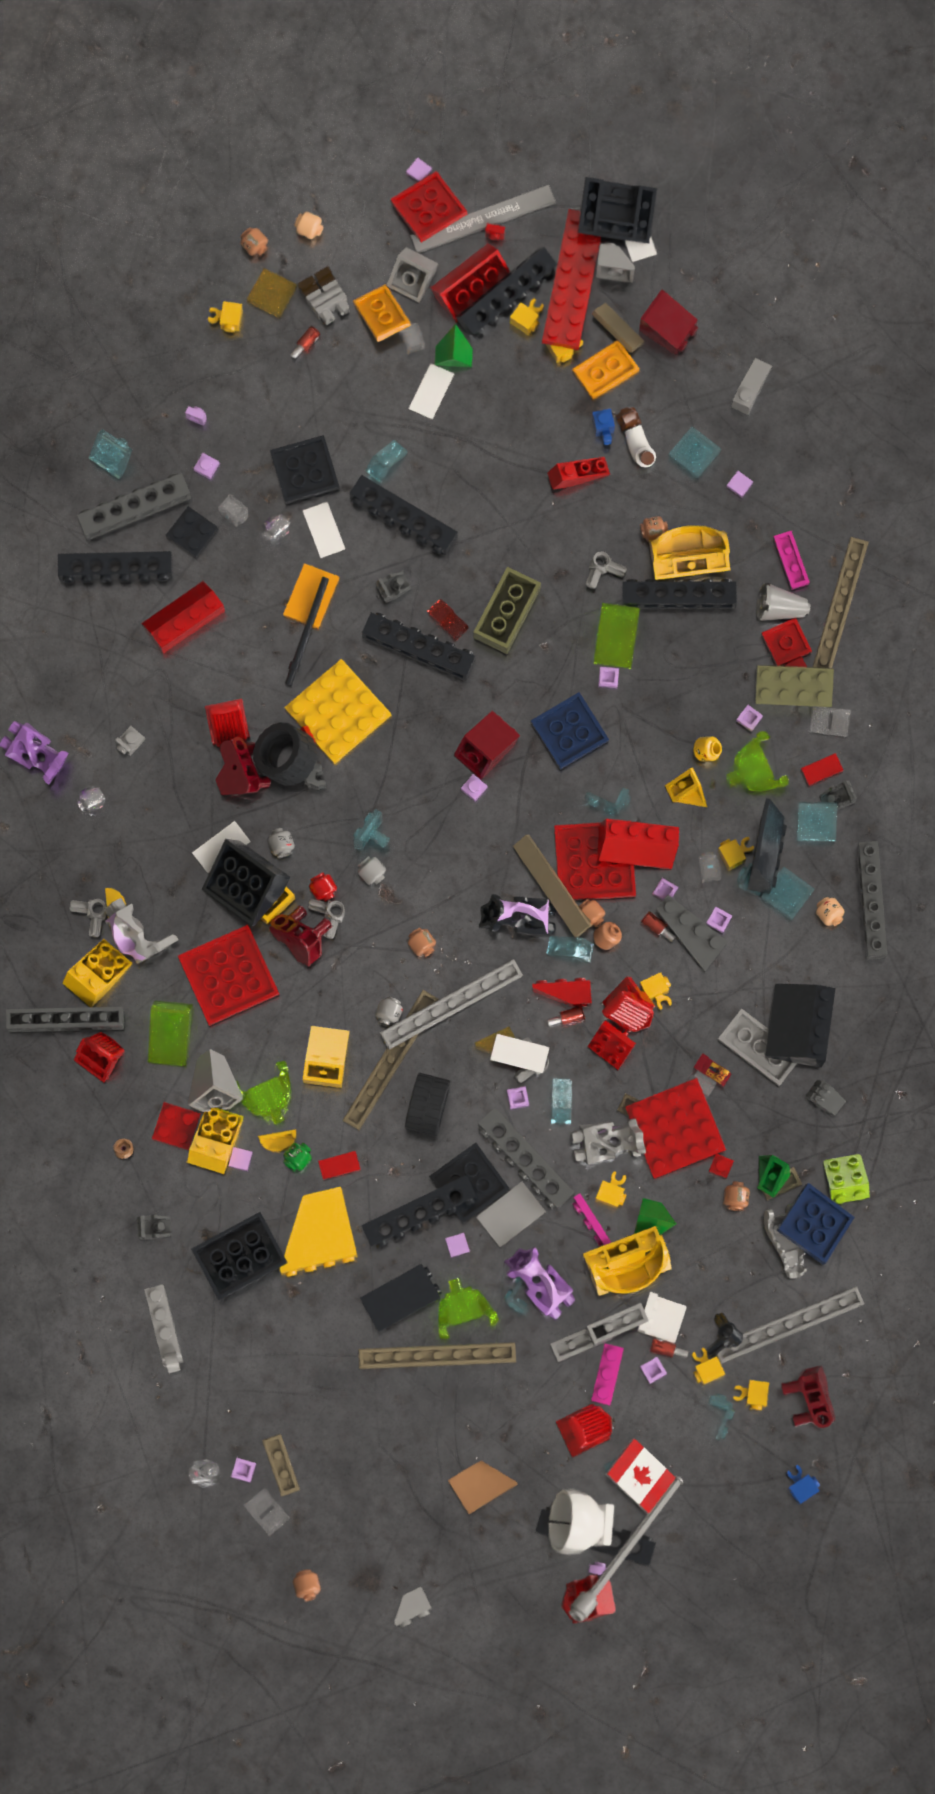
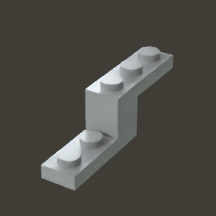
(599, 1332)

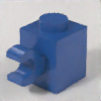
(603, 425)
(802, 1488)

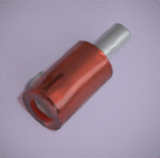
(306, 341)
(657, 926)
(568, 1016)
(666, 1348)

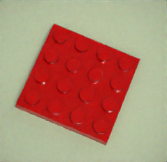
(581, 870)
(228, 975)
(676, 1128)

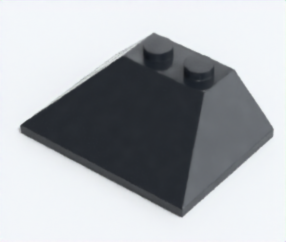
(617, 210)

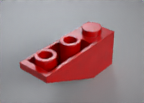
(577, 472)
(570, 993)

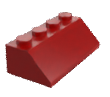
(470, 280)
(183, 616)
(637, 843)

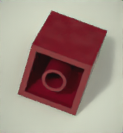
(668, 323)
(486, 744)

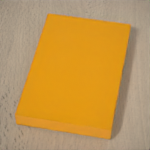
(381, 313)
(605, 369)
(305, 592)

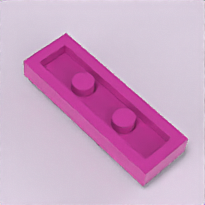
(791, 560)
(590, 1220)
(607, 1374)

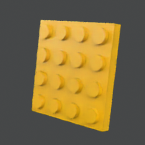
(338, 711)

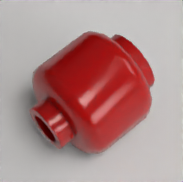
(322, 887)

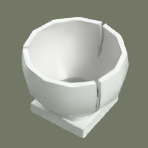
(589, 1522)

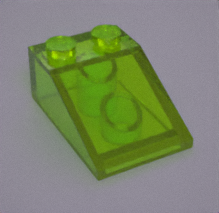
(616, 635)
(169, 1032)

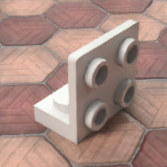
(663, 1317)

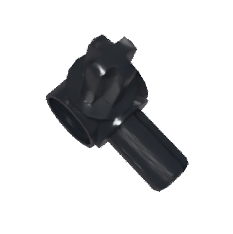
(728, 1335)

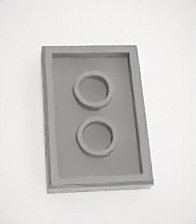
(511, 1214)

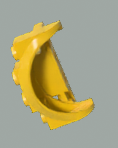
(688, 552)
(627, 1263)

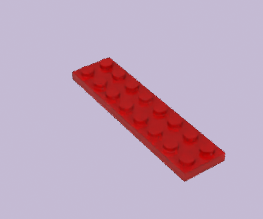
(571, 286)

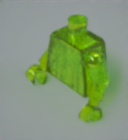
(753, 768)
(269, 1096)
(462, 1306)

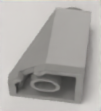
(213, 1084)

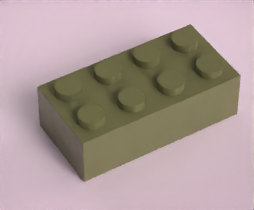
(507, 610)
(794, 685)

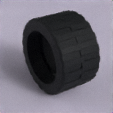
(271, 743)
(427, 1104)

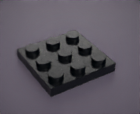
(304, 469)
(482, 1174)

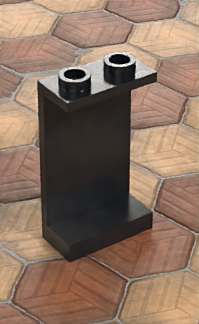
(400, 1297)

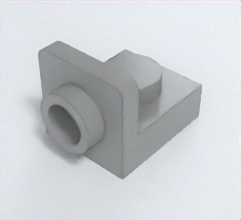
(129, 741)

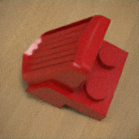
(227, 721)
(629, 1006)
(98, 1055)
(585, 1429)
(604, 1599)

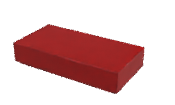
(822, 769)
(339, 1165)

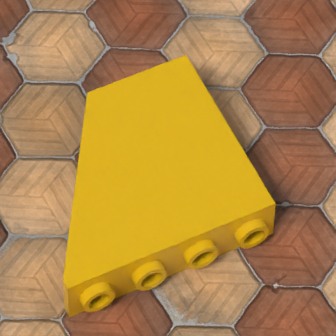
(319, 1234)

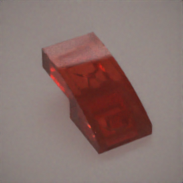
(447, 619)

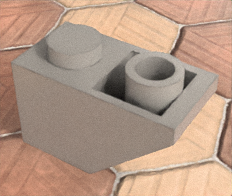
(412, 1605)

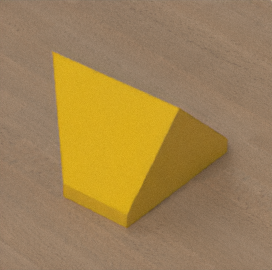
(687, 789)

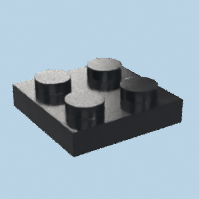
(192, 532)

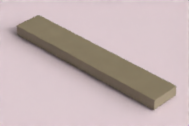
(552, 886)

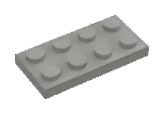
(749, 1040)

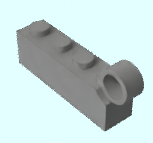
(164, 1327)

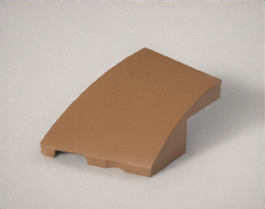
(480, 1485)

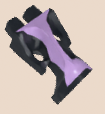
(536, 913)

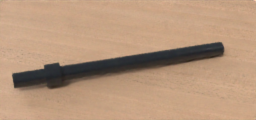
(294, 665)

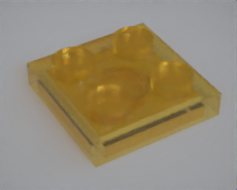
(271, 293)

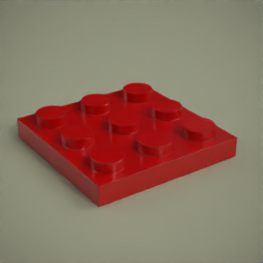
(428, 206)

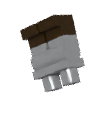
(324, 296)

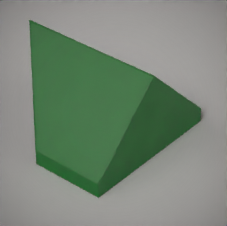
(454, 350)
(772, 1174)
(653, 1214)

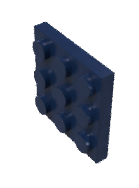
(569, 730)
(815, 1223)

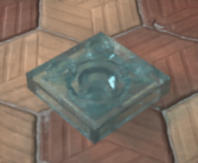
(694, 452)
(110, 453)
(817, 821)
(370, 831)
(788, 893)

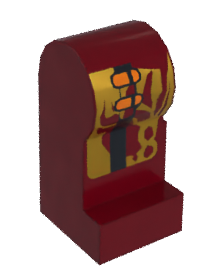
(712, 1070)

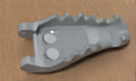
(789, 1252)

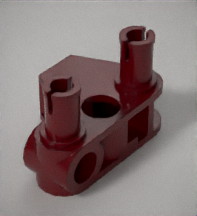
(234, 775)
(304, 945)
(814, 1387)

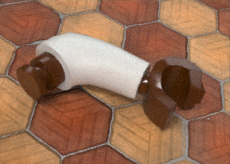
(636, 440)

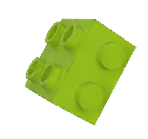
(846, 1178)

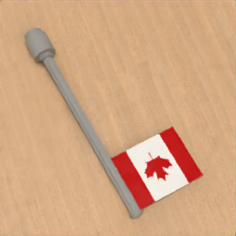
(650, 1488)

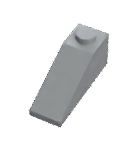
(751, 386)

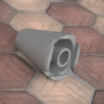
(780, 604)

